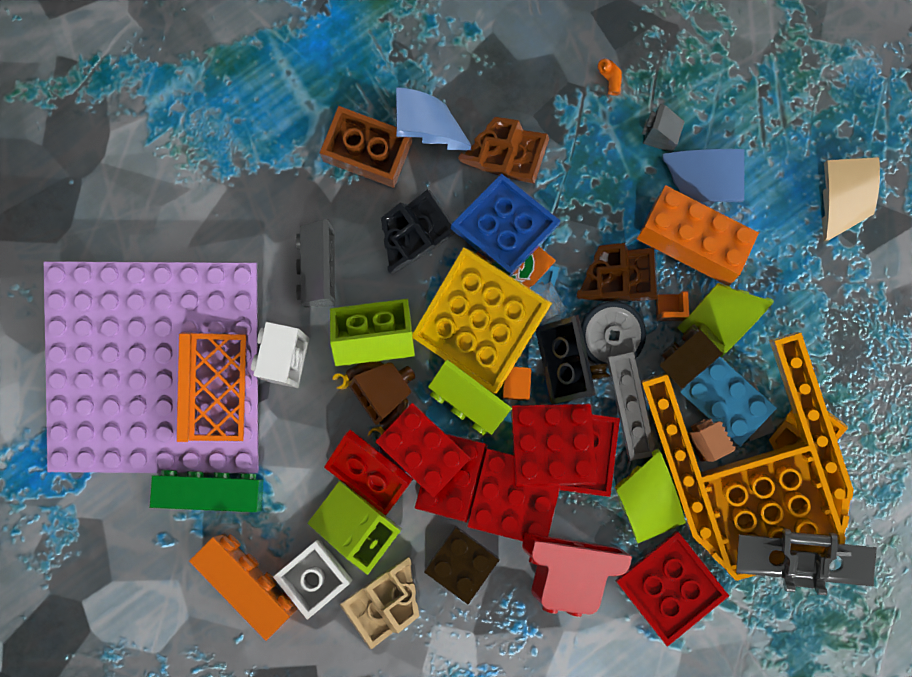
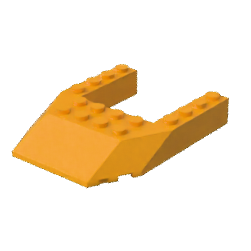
(786, 488)

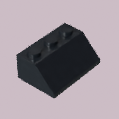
(565, 360)

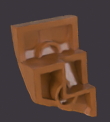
(507, 150)

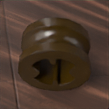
(599, 371)

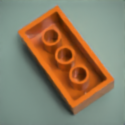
(698, 236)
(244, 584)

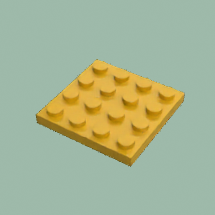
(481, 320)

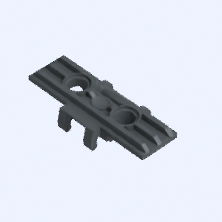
(805, 567)

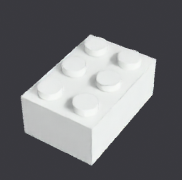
(280, 354)

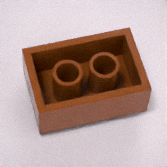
(365, 147)

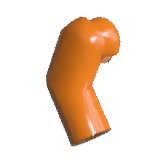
(612, 74)

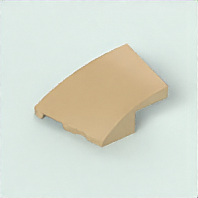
(849, 193)
(383, 604)

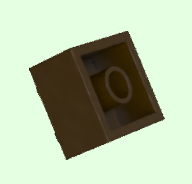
(692, 355)
(461, 565)

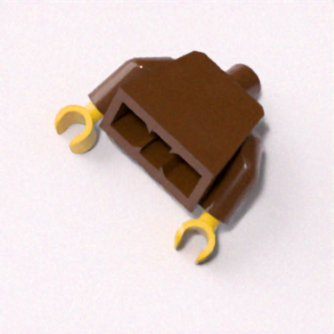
(380, 390)

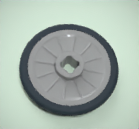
(615, 317)

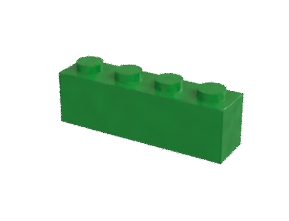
(206, 493)

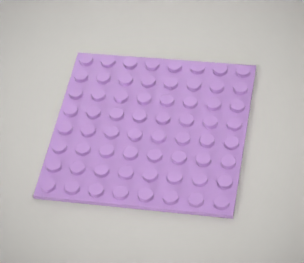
(117, 357)

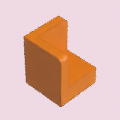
(672, 307)
(517, 384)

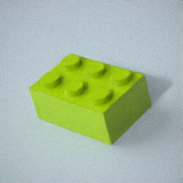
(371, 332)

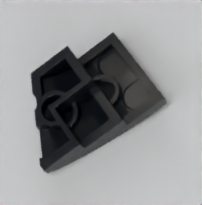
(414, 230)

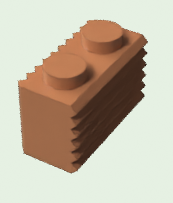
(710, 440)

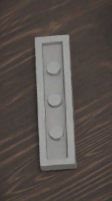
(631, 406)

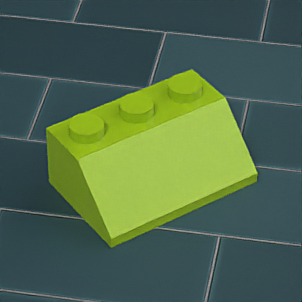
(468, 398)

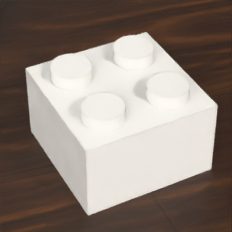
(313, 578)

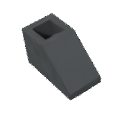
(663, 129)

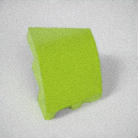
(727, 313)
(650, 499)

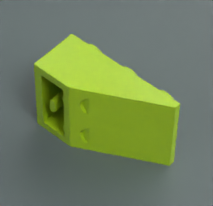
(354, 527)

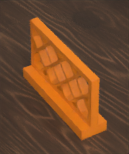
(187, 387)

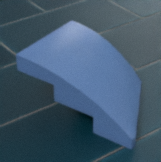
(428, 118)
(708, 174)

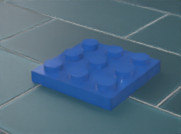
(505, 225)

